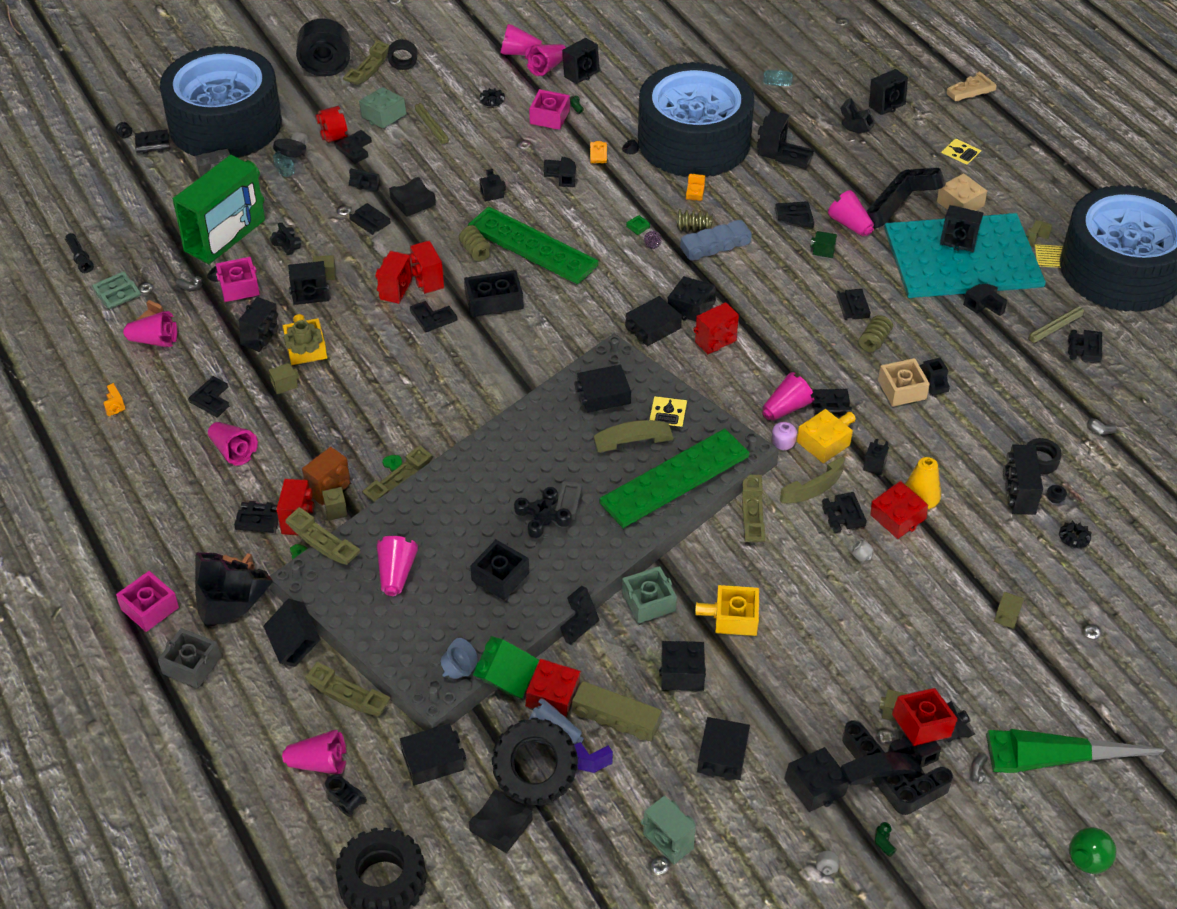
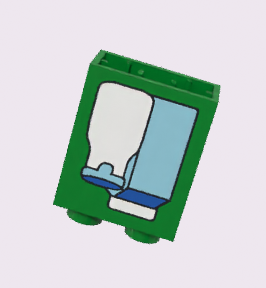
(219, 208)

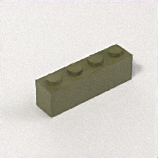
(616, 711)

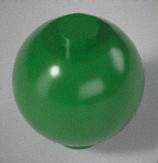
(1092, 850)

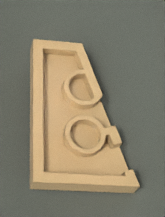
(971, 87)

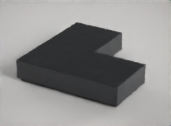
(432, 319)
(208, 397)

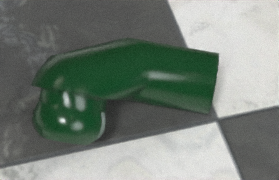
(574, 102)
(882, 839)

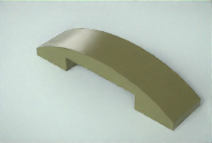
(370, 65)
(632, 431)
(414, 462)
(797, 493)
(753, 509)
(321, 539)
(346, 692)

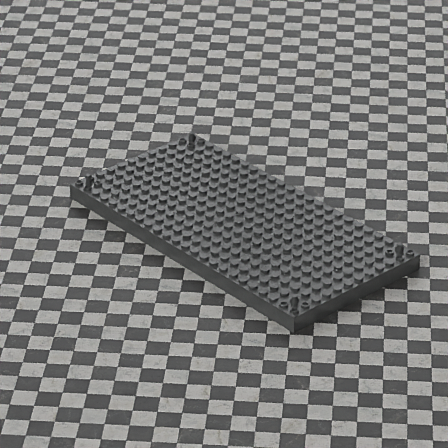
(468, 501)

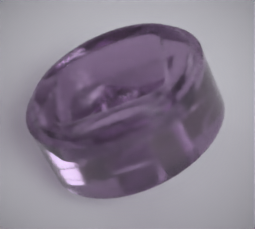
(652, 239)

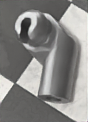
(195, 284)
(1099, 428)
(976, 765)

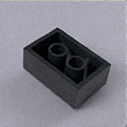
(493, 293)
(1023, 479)

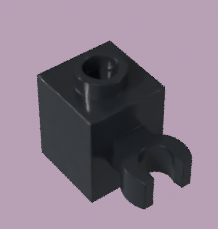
(492, 186)
(876, 457)

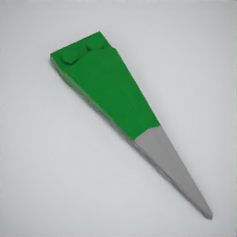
(1029, 750)

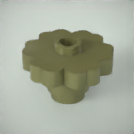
(302, 337)

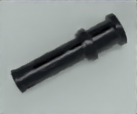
(80, 256)

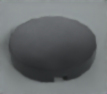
(289, 147)

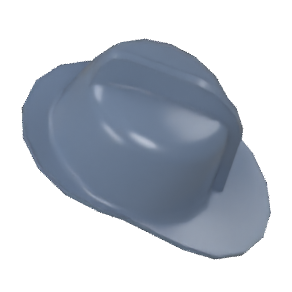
(459, 659)

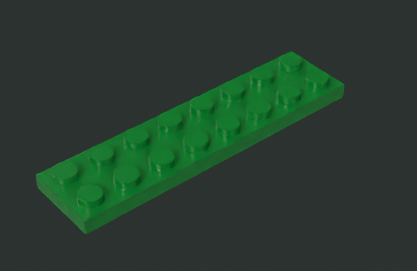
(534, 245)
(673, 478)

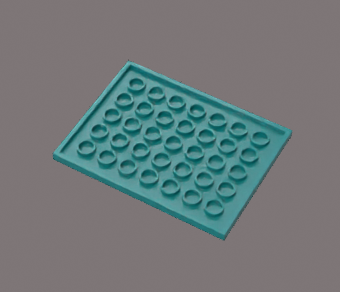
(932, 269)

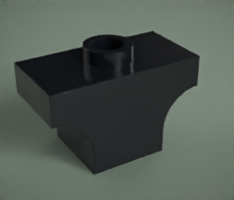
(936, 374)
(963, 727)

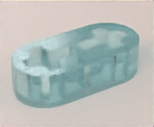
(778, 78)
(286, 166)

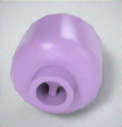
(784, 435)

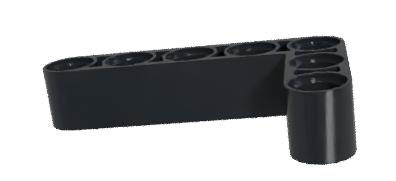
(900, 189)
(902, 789)

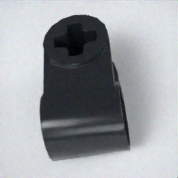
(345, 798)

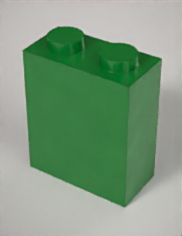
(506, 667)

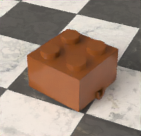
(326, 473)

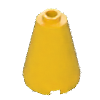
(926, 481)

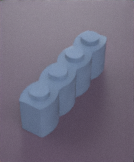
(711, 241)

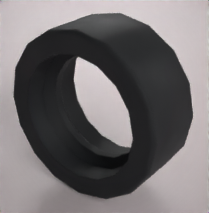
(402, 45)
(1050, 448)

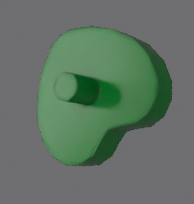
(392, 462)
(297, 549)

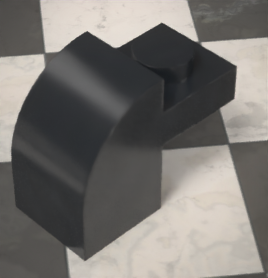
(856, 121)
(563, 169)
(985, 296)
(924, 753)

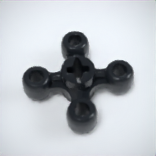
(542, 512)

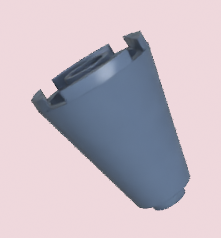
(548, 712)

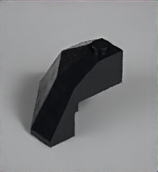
(226, 588)

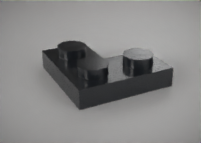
(353, 146)
(584, 616)

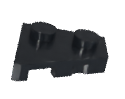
(795, 213)

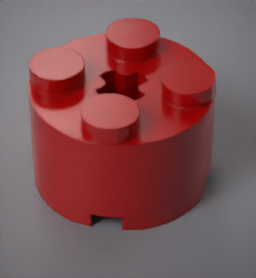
(332, 124)

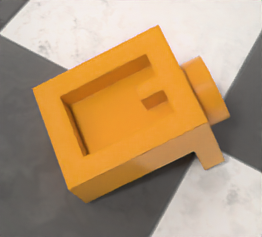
(598, 152)
(695, 187)
(115, 402)

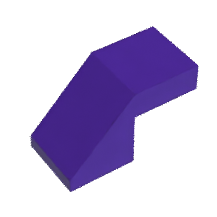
(594, 761)

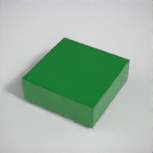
(638, 225)

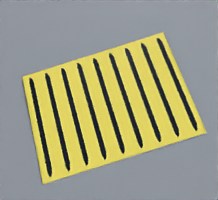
(1048, 255)

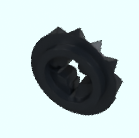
(492, 101)
(1071, 539)

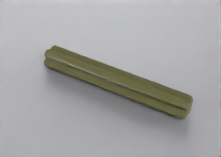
(431, 123)
(1056, 324)

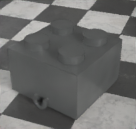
(189, 657)

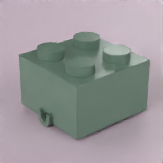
(382, 107)
(649, 594)
(669, 829)

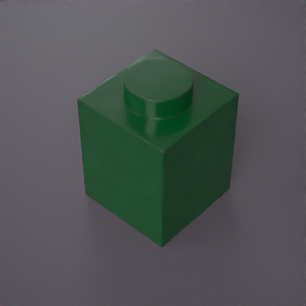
(824, 244)

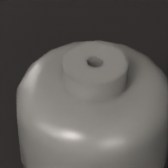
(301, 137)
(862, 550)
(827, 862)

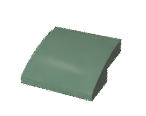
(116, 290)

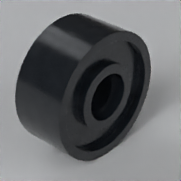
(323, 47)

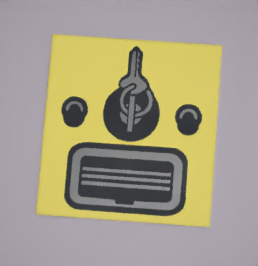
(961, 151)
(668, 410)

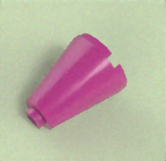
(517, 41)
(543, 58)
(851, 214)
(153, 330)
(788, 397)
(233, 442)
(395, 562)
(317, 753)

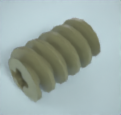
(694, 221)
(474, 243)
(875, 333)

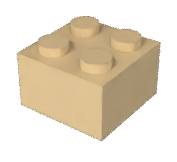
(962, 193)
(903, 382)

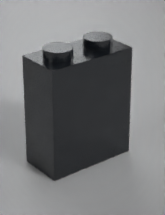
(653, 321)
(603, 388)
(291, 632)
(723, 748)
(432, 754)

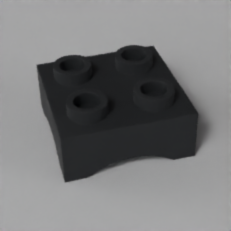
(412, 197)
(500, 821)

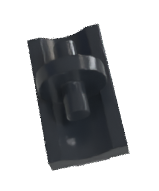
(364, 180)
(285, 239)

